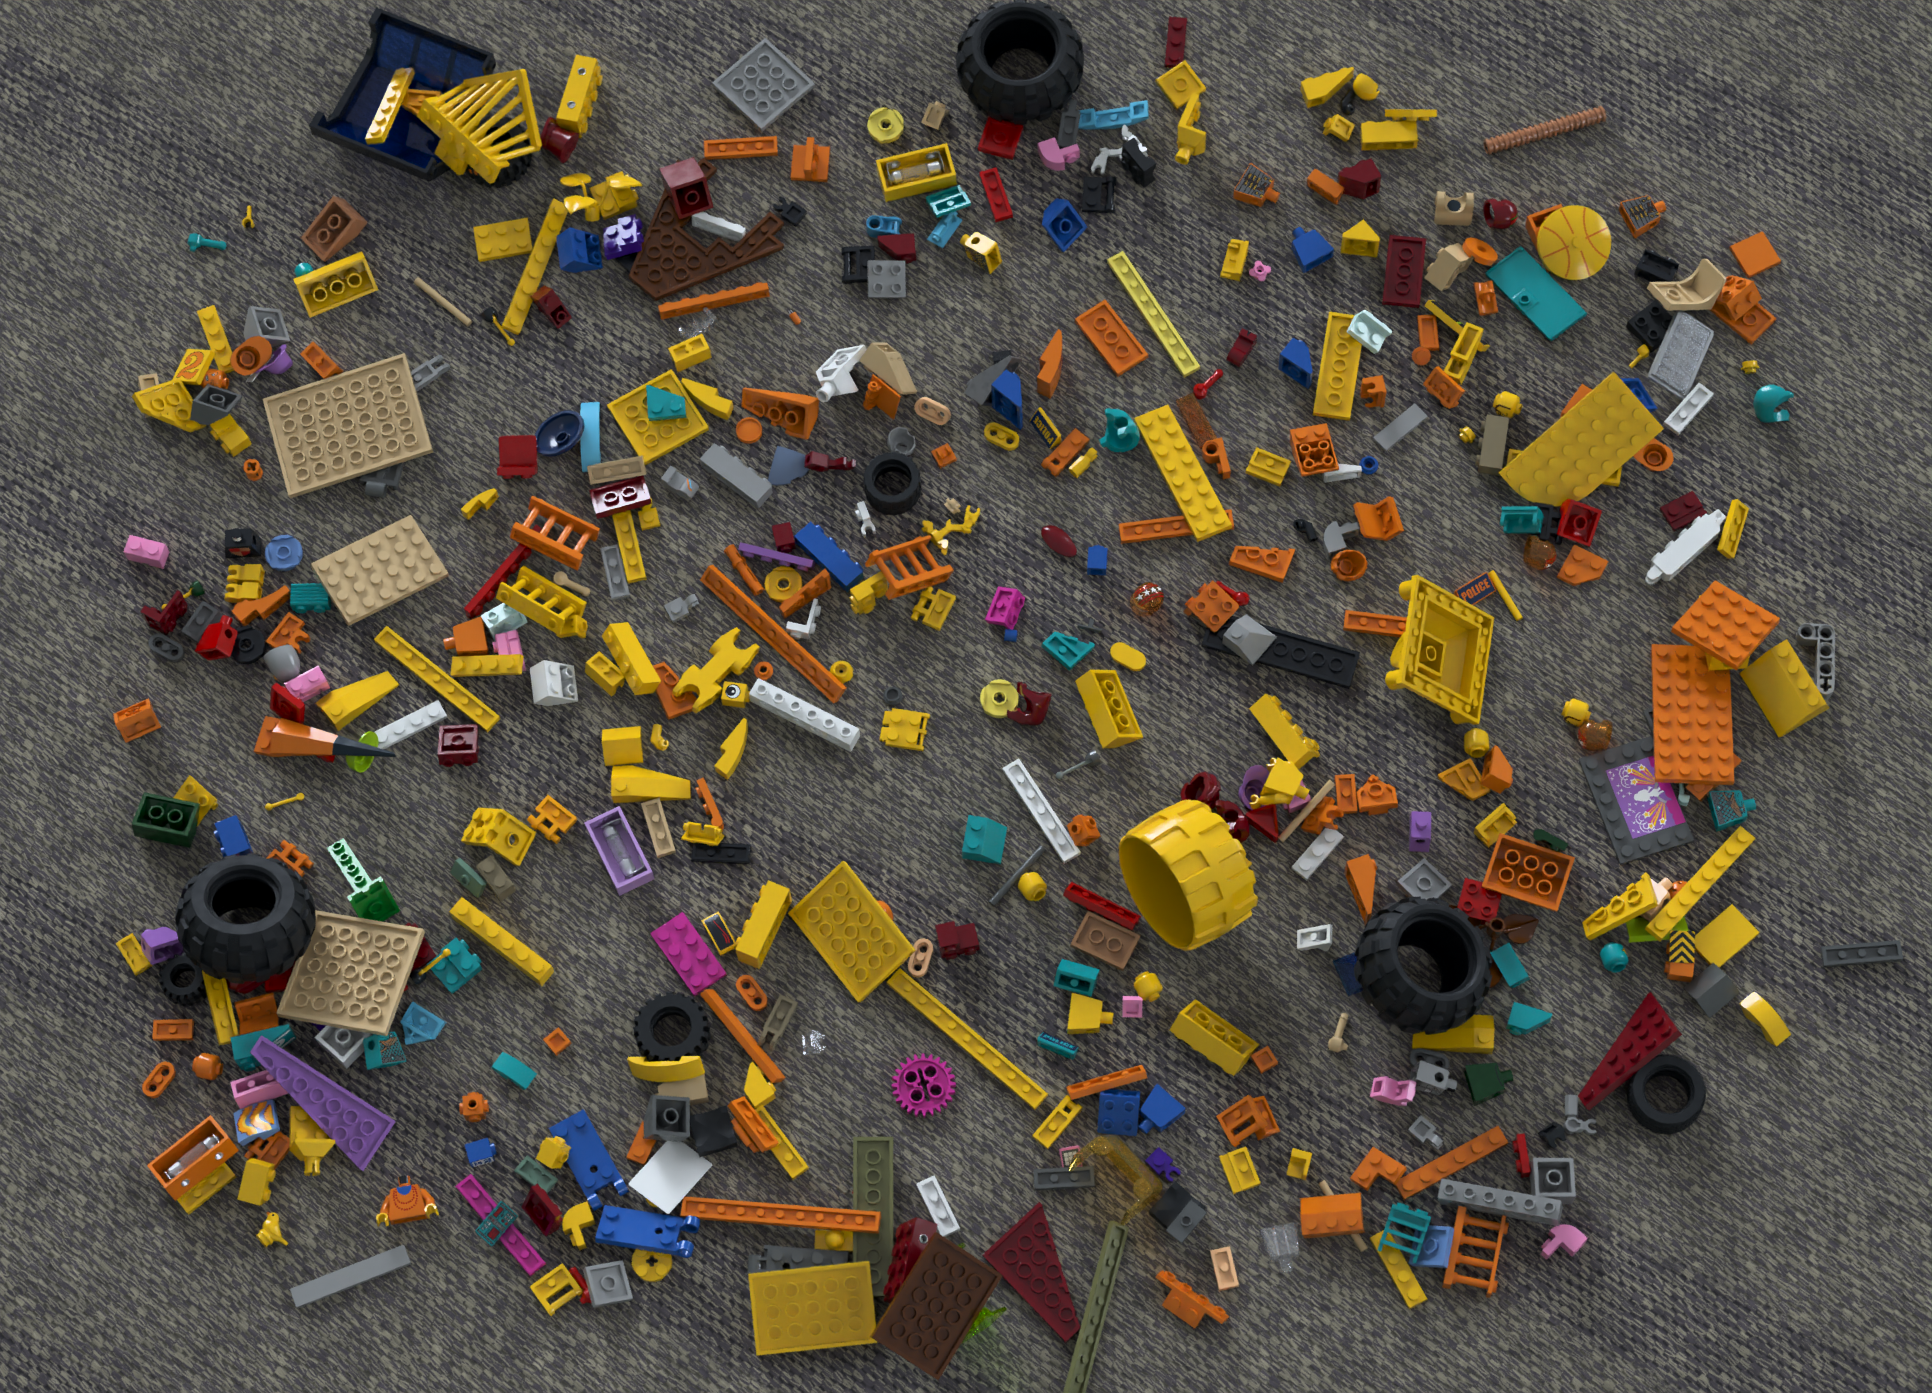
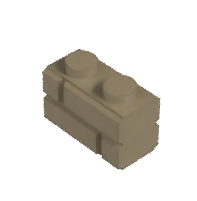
(495, 878)

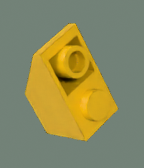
(757, 1088)

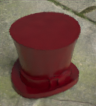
(558, 140)

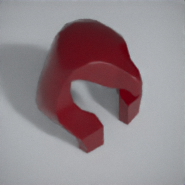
(1036, 706)
(1234, 818)

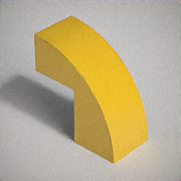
(1763, 1015)

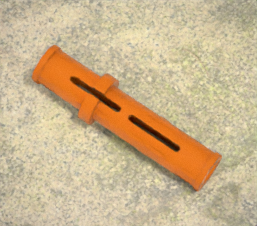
(739, 563)

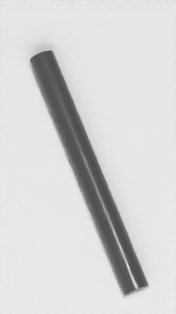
(1016, 876)

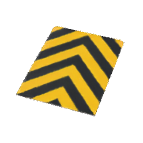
(1682, 946)

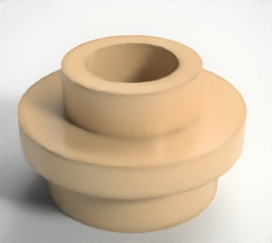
(952, 505)

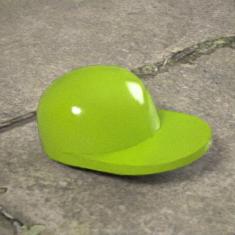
(362, 763)

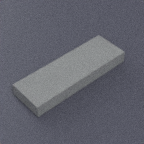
(1400, 427)
(615, 572)

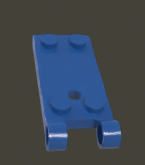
(586, 1152)
(637, 1231)

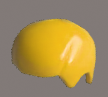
(1365, 87)

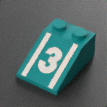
(244, 1043)

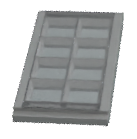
(1680, 354)

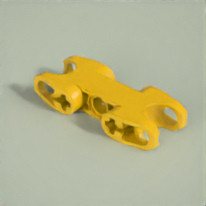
(706, 680)

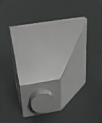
(267, 324)
(1248, 639)

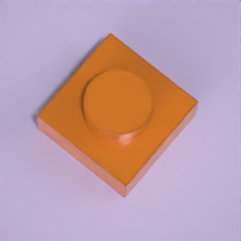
(557, 1041)
(1264, 1059)

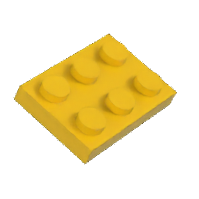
(503, 239)

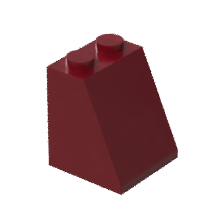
(686, 187)

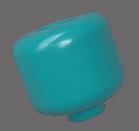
(303, 269)

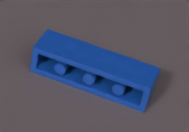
(829, 556)

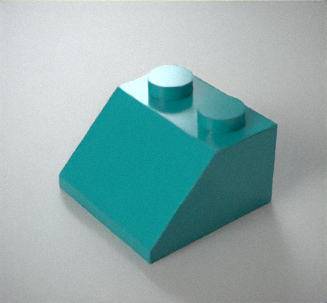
(984, 840)

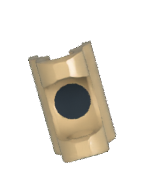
(1453, 210)

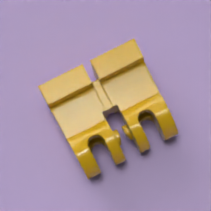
(251, 578)

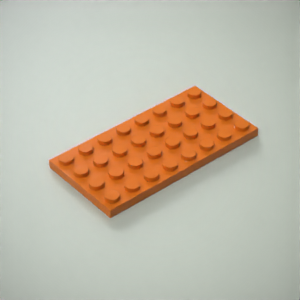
(1690, 718)

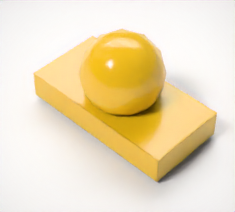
(834, 1240)

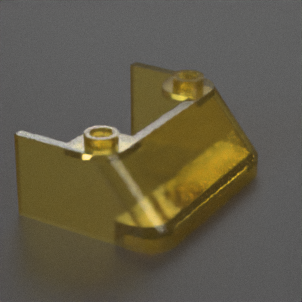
(1146, 1183)

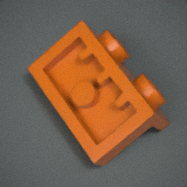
(1443, 388)

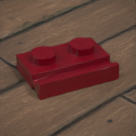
(1683, 511)

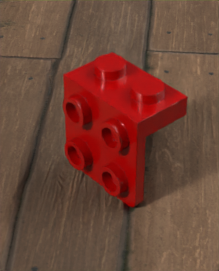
(517, 456)

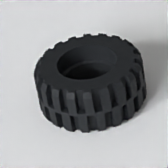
(517, 165)
(667, 1006)

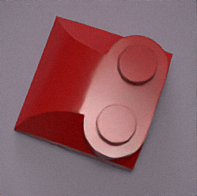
(1578, 521)

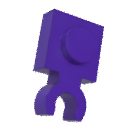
(1160, 1163)

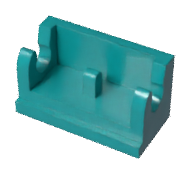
(1521, 519)
(1510, 965)

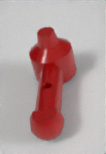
(1200, 390)
(1241, 598)
(582, 1283)

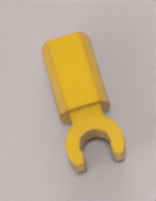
(1083, 462)

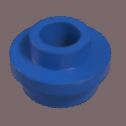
(1368, 460)

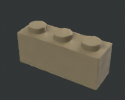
(1492, 444)

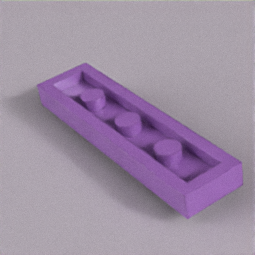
(784, 559)

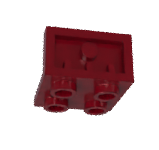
(166, 620)

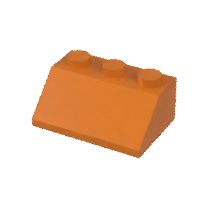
(1331, 1215)

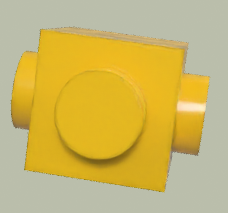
(553, 1152)

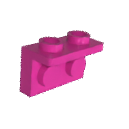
(1005, 607)

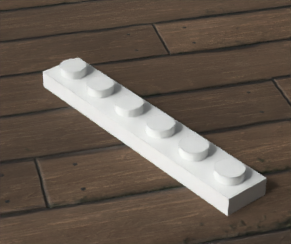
(1041, 811)

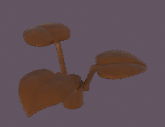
(1519, 930)

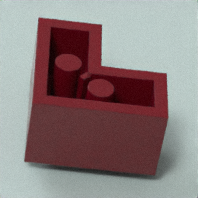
(956, 940)

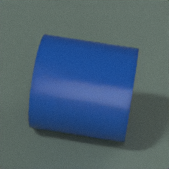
(1010, 635)

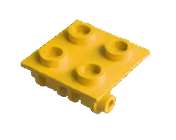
(196, 793)

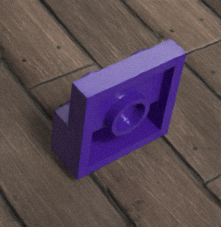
(623, 237)

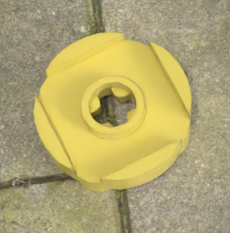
(889, 134)
(991, 691)

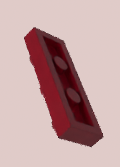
(1175, 41)

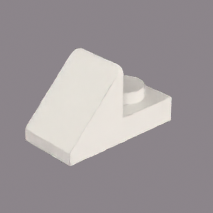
(1315, 937)

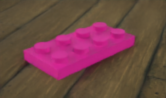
(688, 954)

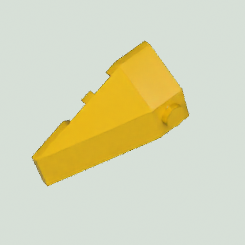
(1471, 1037)

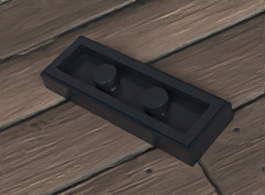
(722, 853)

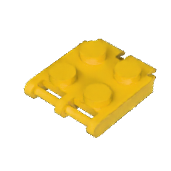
(904, 729)

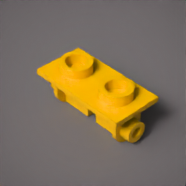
(710, 835)

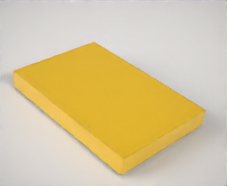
(1724, 936)

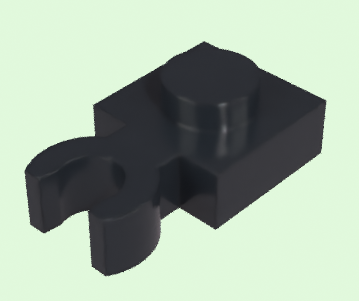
(790, 212)

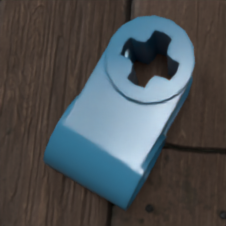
(884, 225)

